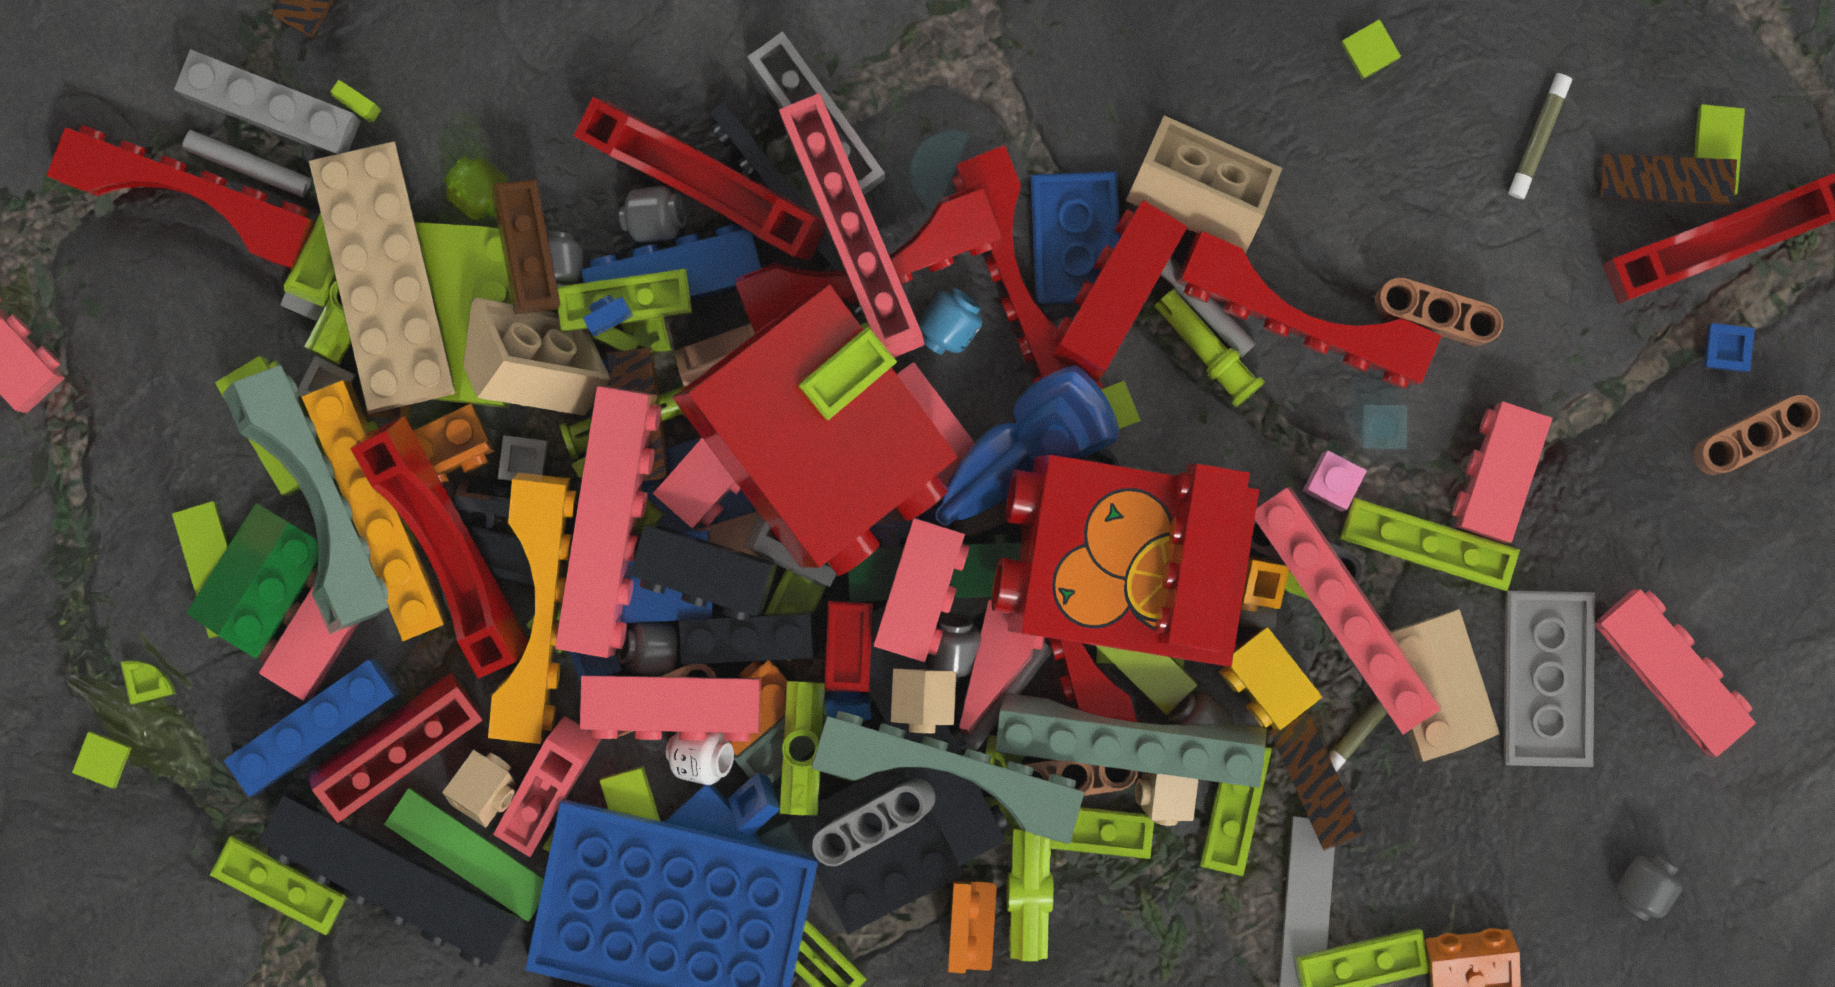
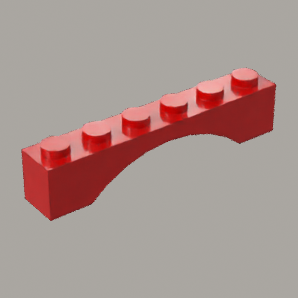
(102, 168)
(702, 178)
(1002, 188)
(955, 226)
(1722, 240)
(1225, 274)
(408, 481)
(1087, 684)

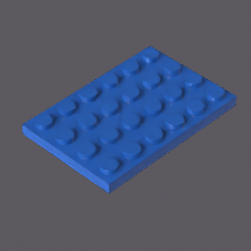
(666, 905)

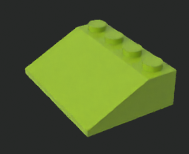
(462, 266)

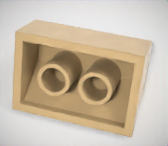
(1205, 183)
(530, 359)
(1449, 668)

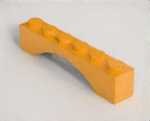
(539, 520)
(392, 552)

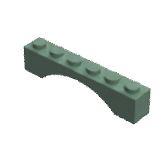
(270, 415)
(1062, 733)
(1036, 804)

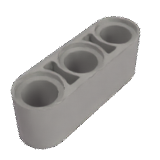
(856, 832)

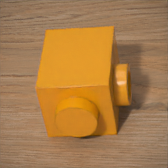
(1264, 584)

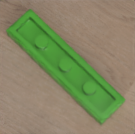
(467, 853)

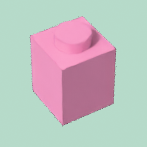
(1334, 481)

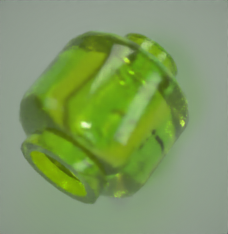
(471, 186)

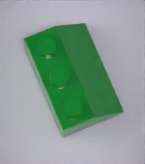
(256, 581)

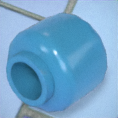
(950, 321)

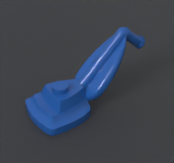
(1054, 416)

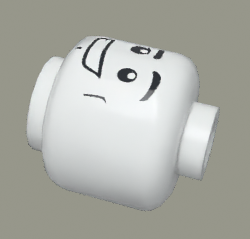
(700, 759)

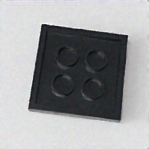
(891, 871)

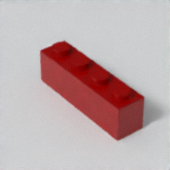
(1119, 290)
(1203, 557)
(394, 747)

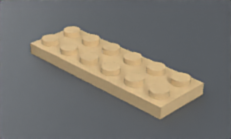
(381, 277)

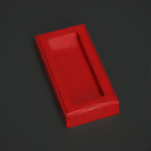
(848, 646)

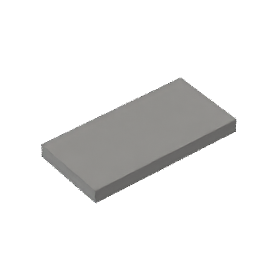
(1549, 678)

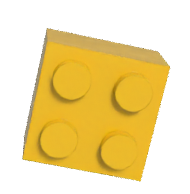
(1269, 680)

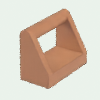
(701, 356)

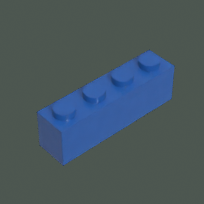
(709, 262)
(312, 727)

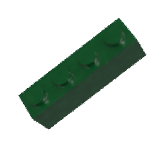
(875, 575)

